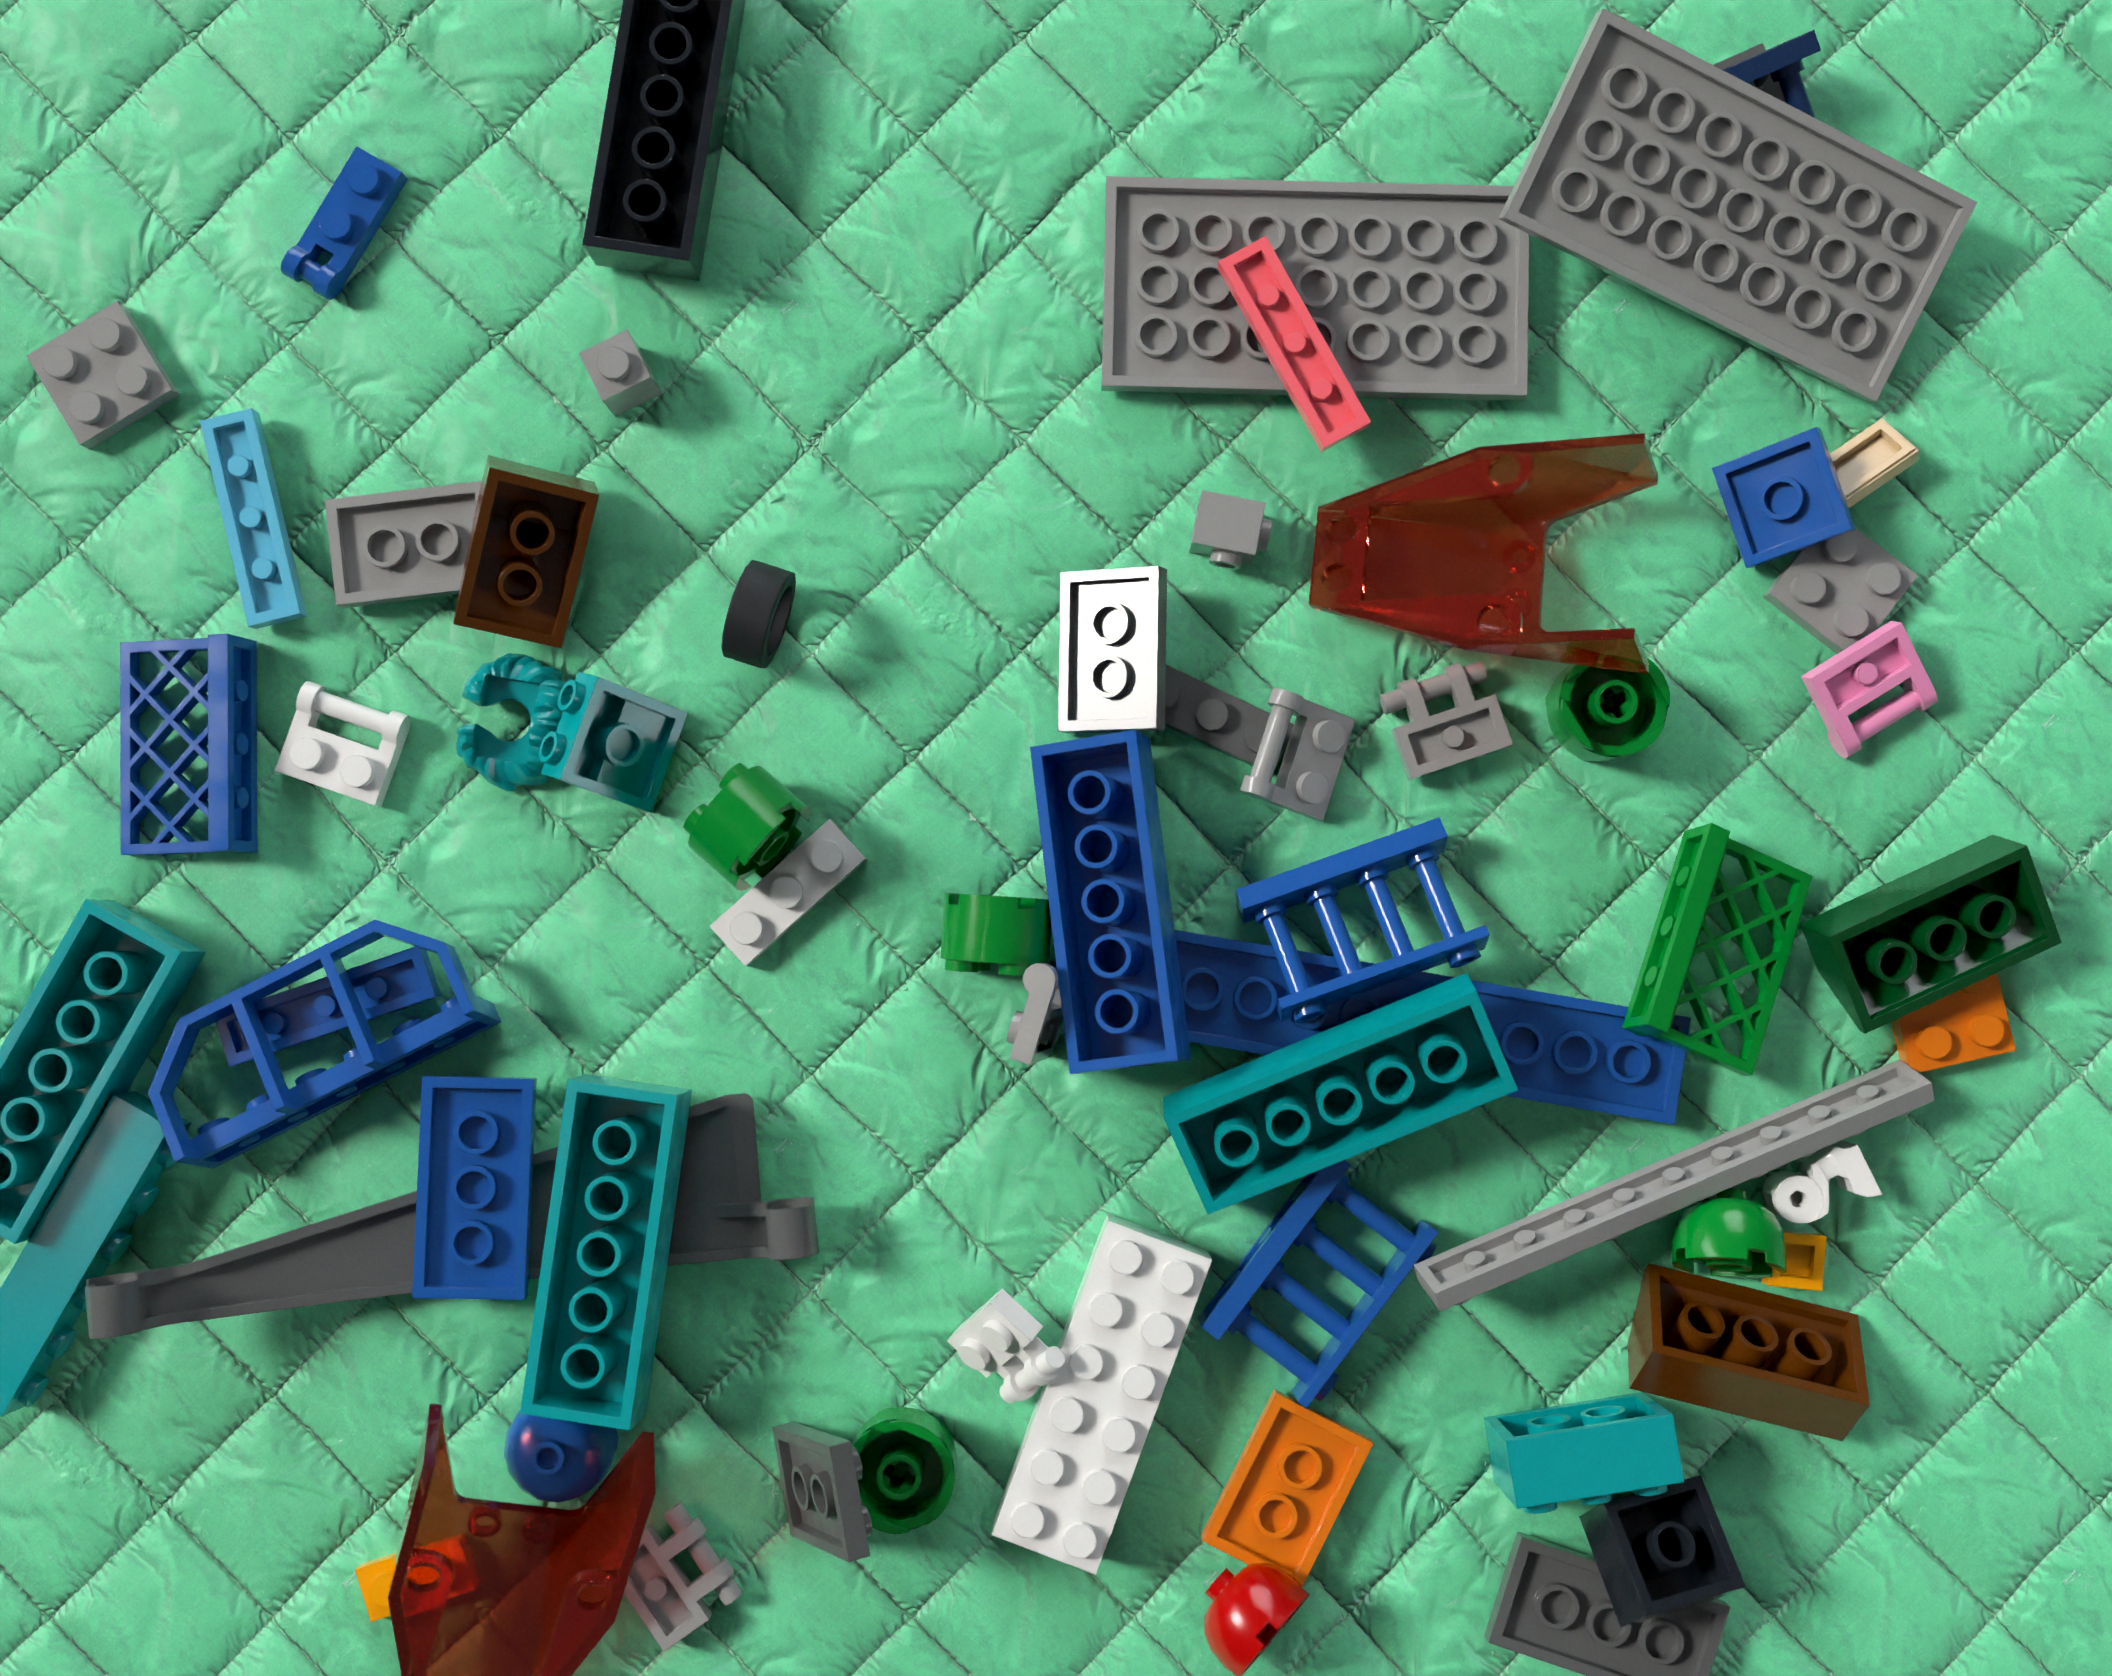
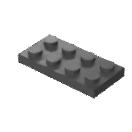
(1560, 1613)

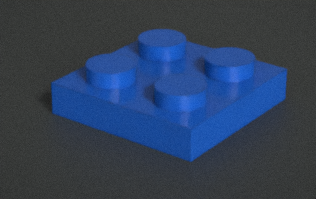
(1783, 498)

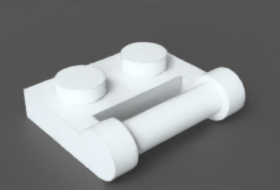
(337, 761)

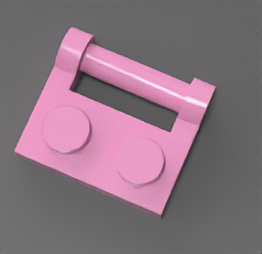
(1861, 676)

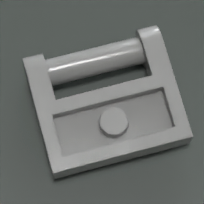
(1309, 760)
(1037, 1027)

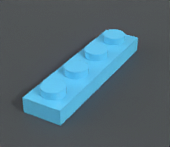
(253, 518)

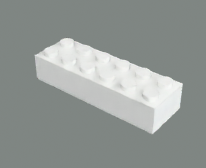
(1106, 1395)

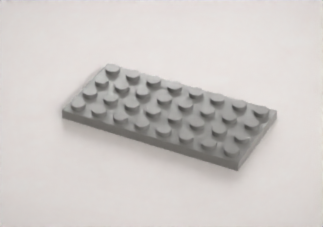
(1736, 207)
(1401, 278)

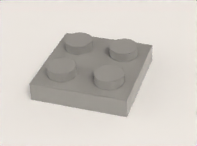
(102, 375)
(1840, 588)

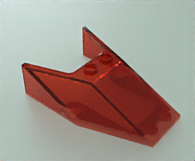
(1464, 547)
(511, 1582)

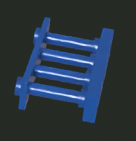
(1369, 868)
(1263, 1269)

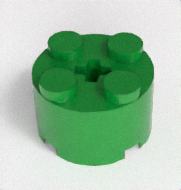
(1628, 728)
(746, 825)
(995, 930)
(924, 1490)

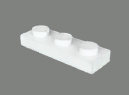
(788, 892)

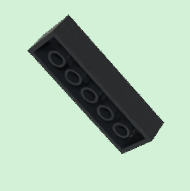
(663, 135)

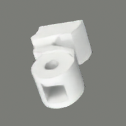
(1805, 1194)

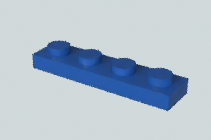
(314, 1011)

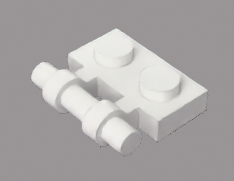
(1005, 1341)

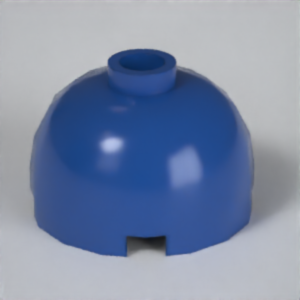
(558, 1457)

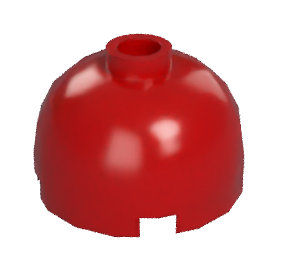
(1249, 1612)

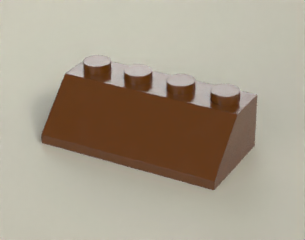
(1747, 1353)

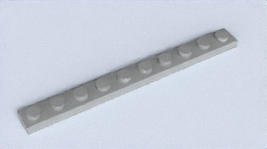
(1672, 1184)

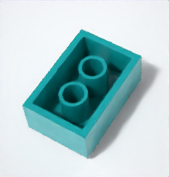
(1584, 1452)

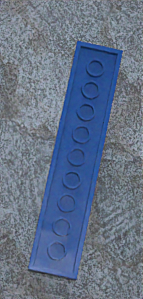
(1553, 1043)

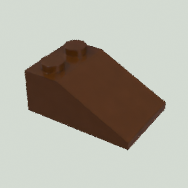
(525, 552)

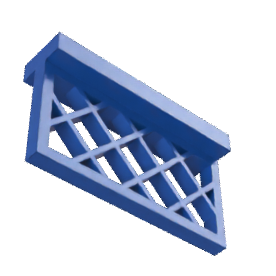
(229, 738)

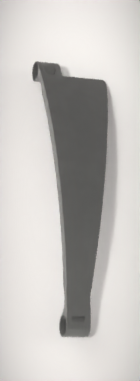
(373, 1247)

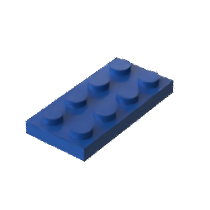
(474, 1187)

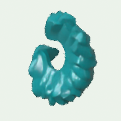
(517, 679)

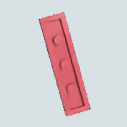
(1293, 344)

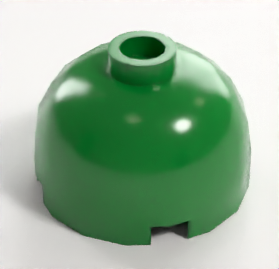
(1729, 1237)

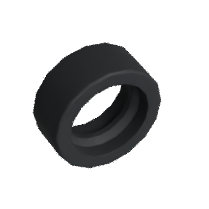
(758, 614)

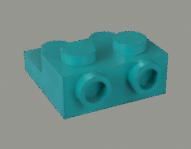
(612, 741)

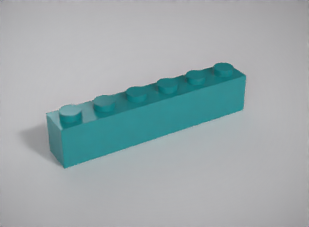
(77, 1242)

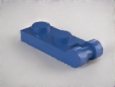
(344, 223)

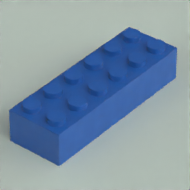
(1110, 903)

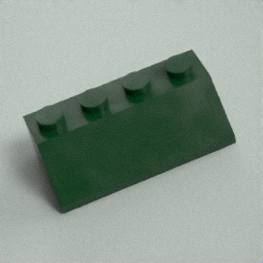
(1932, 931)

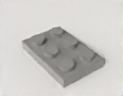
(400, 543)

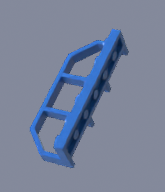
(319, 1088)

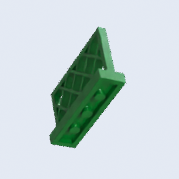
(1675, 939)

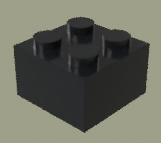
(1661, 1551)

